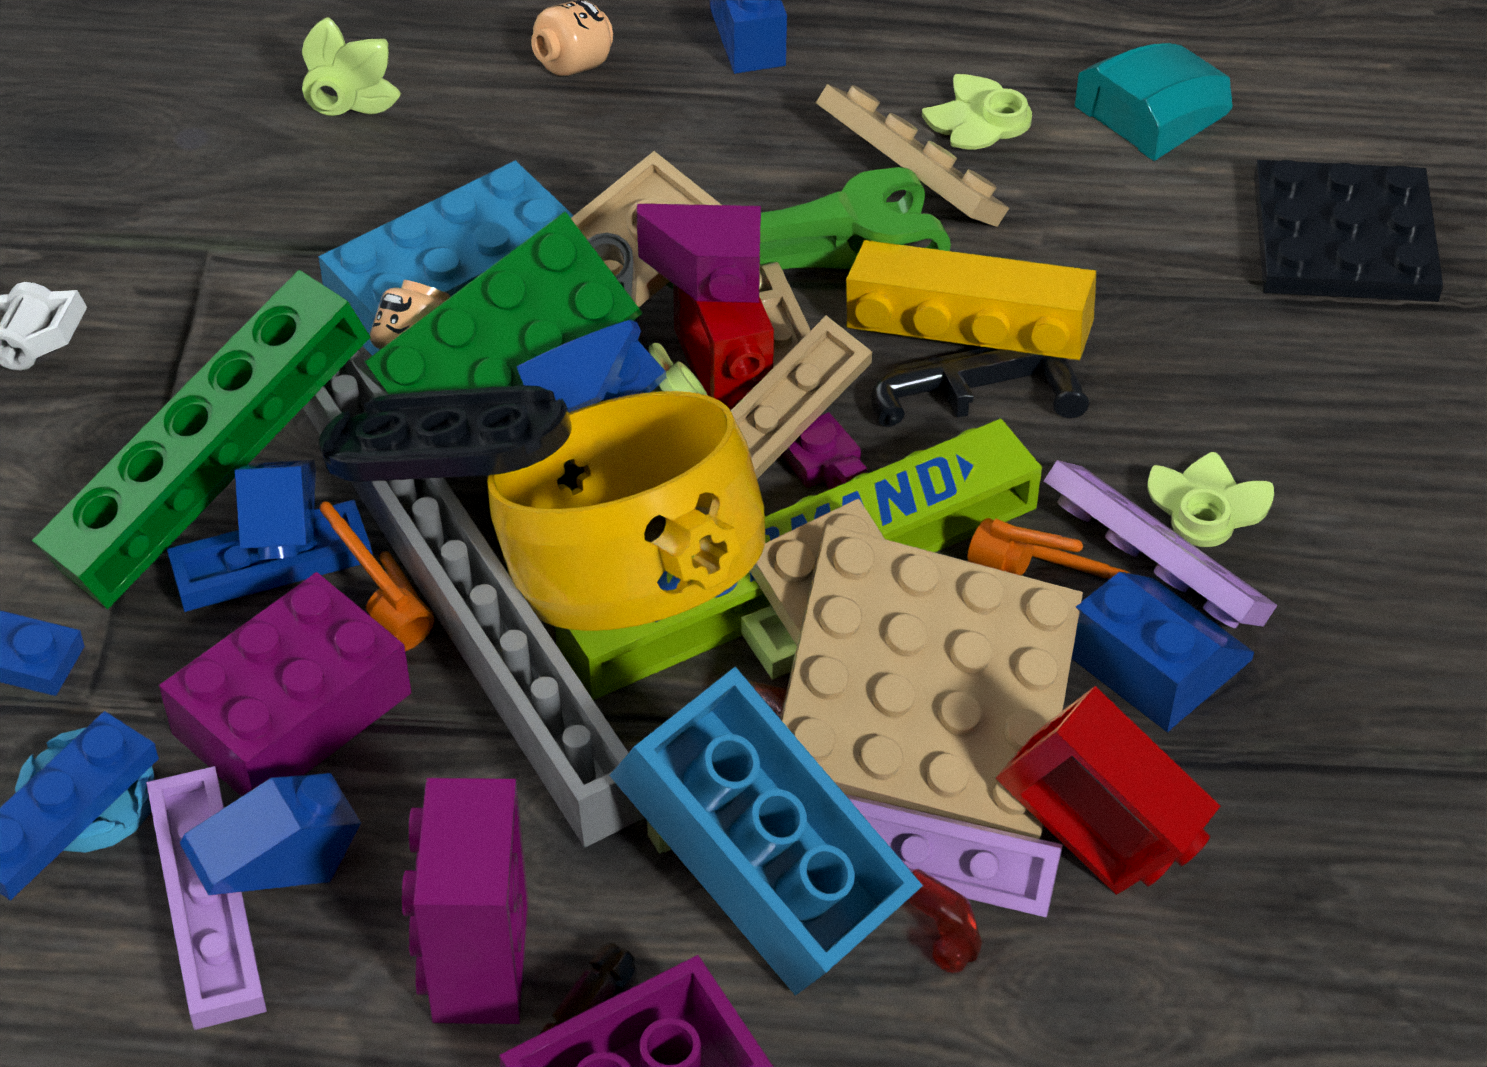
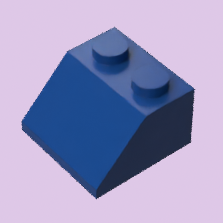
(1154, 648)

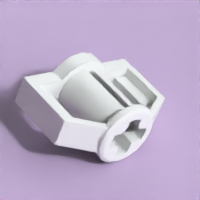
(36, 323)

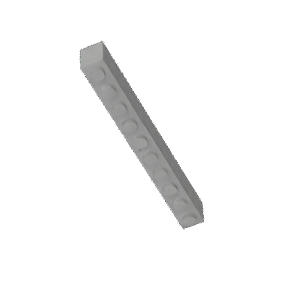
(493, 629)

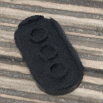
(446, 434)

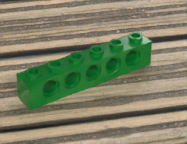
(201, 437)

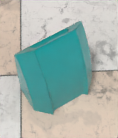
(1154, 96)

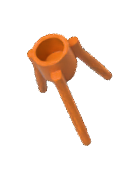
(1012, 547)
(395, 602)

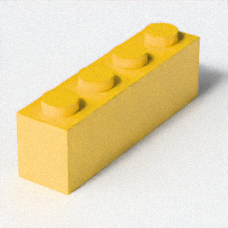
(971, 299)

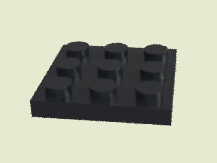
(1347, 231)

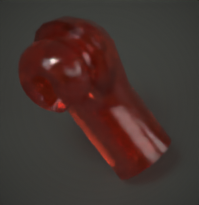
(955, 922)

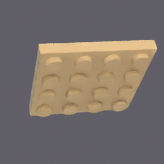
(926, 676)

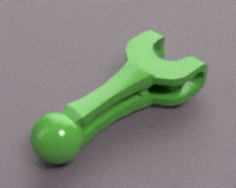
(836, 225)

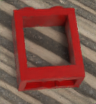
(724, 344)
(1090, 818)

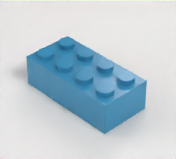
(441, 241)
(765, 830)

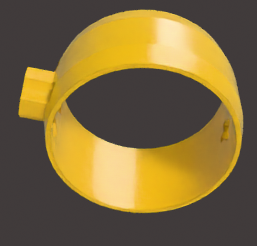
(643, 456)

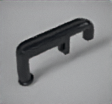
(973, 369)

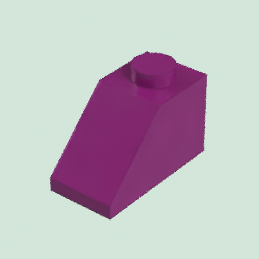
(703, 248)

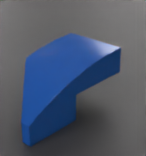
(583, 367)

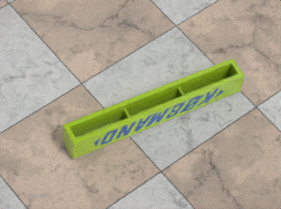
(919, 501)

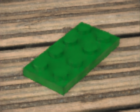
(509, 314)

